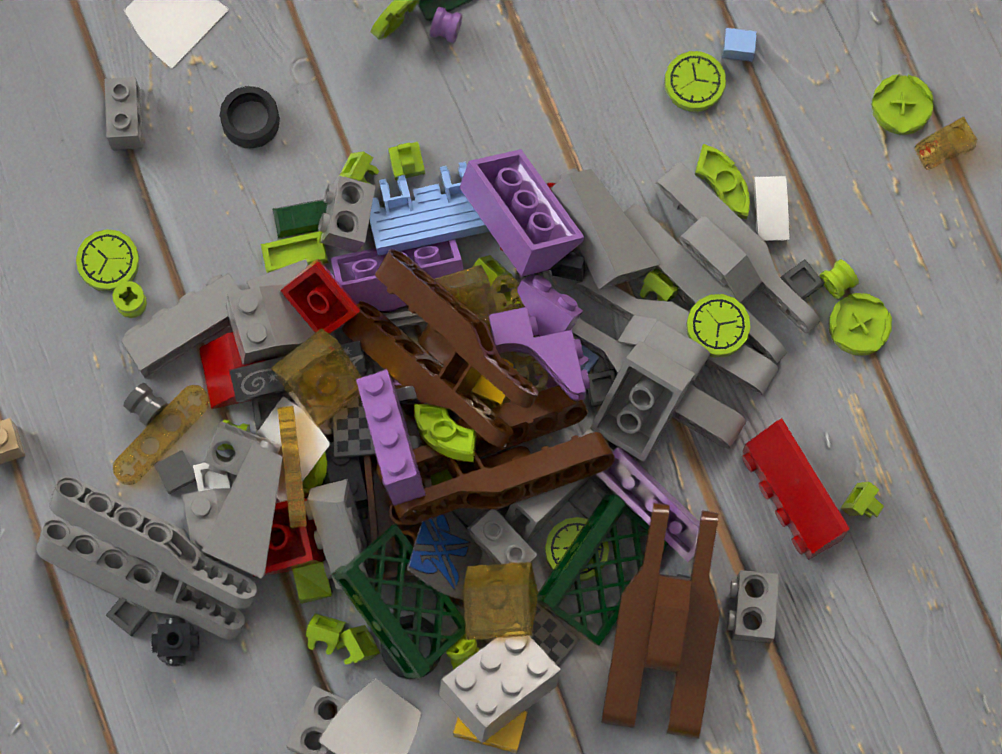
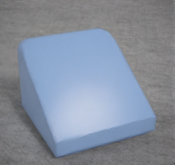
(739, 44)

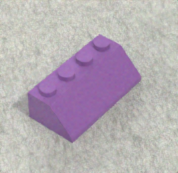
(520, 211)
(357, 271)

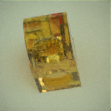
(946, 144)

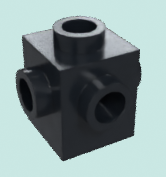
(181, 652)

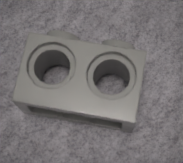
(123, 113)
(352, 216)
(239, 440)
(499, 539)
(762, 607)
(311, 722)

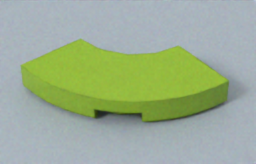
(725, 179)
(444, 434)

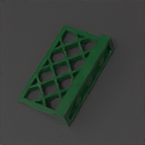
(577, 558)
(387, 624)

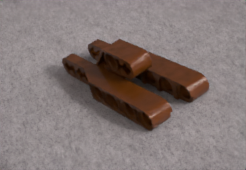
(452, 337)
(515, 472)
(680, 631)

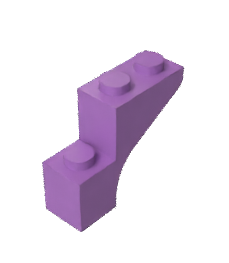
(551, 309)
(554, 352)

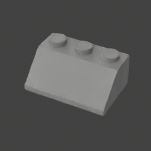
(338, 527)

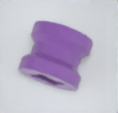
(446, 25)

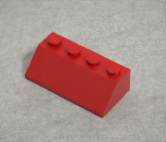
(795, 490)

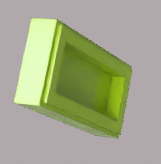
(292, 250)

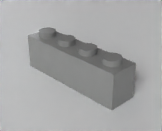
(181, 327)

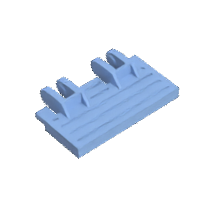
(425, 220)

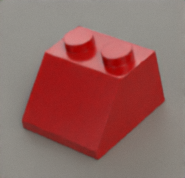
(320, 298)
(217, 360)
(291, 546)

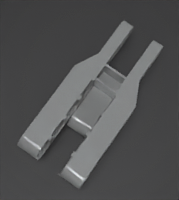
(726, 250)
(665, 330)
(130, 578)

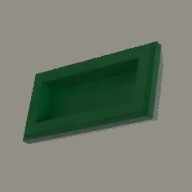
(299, 218)

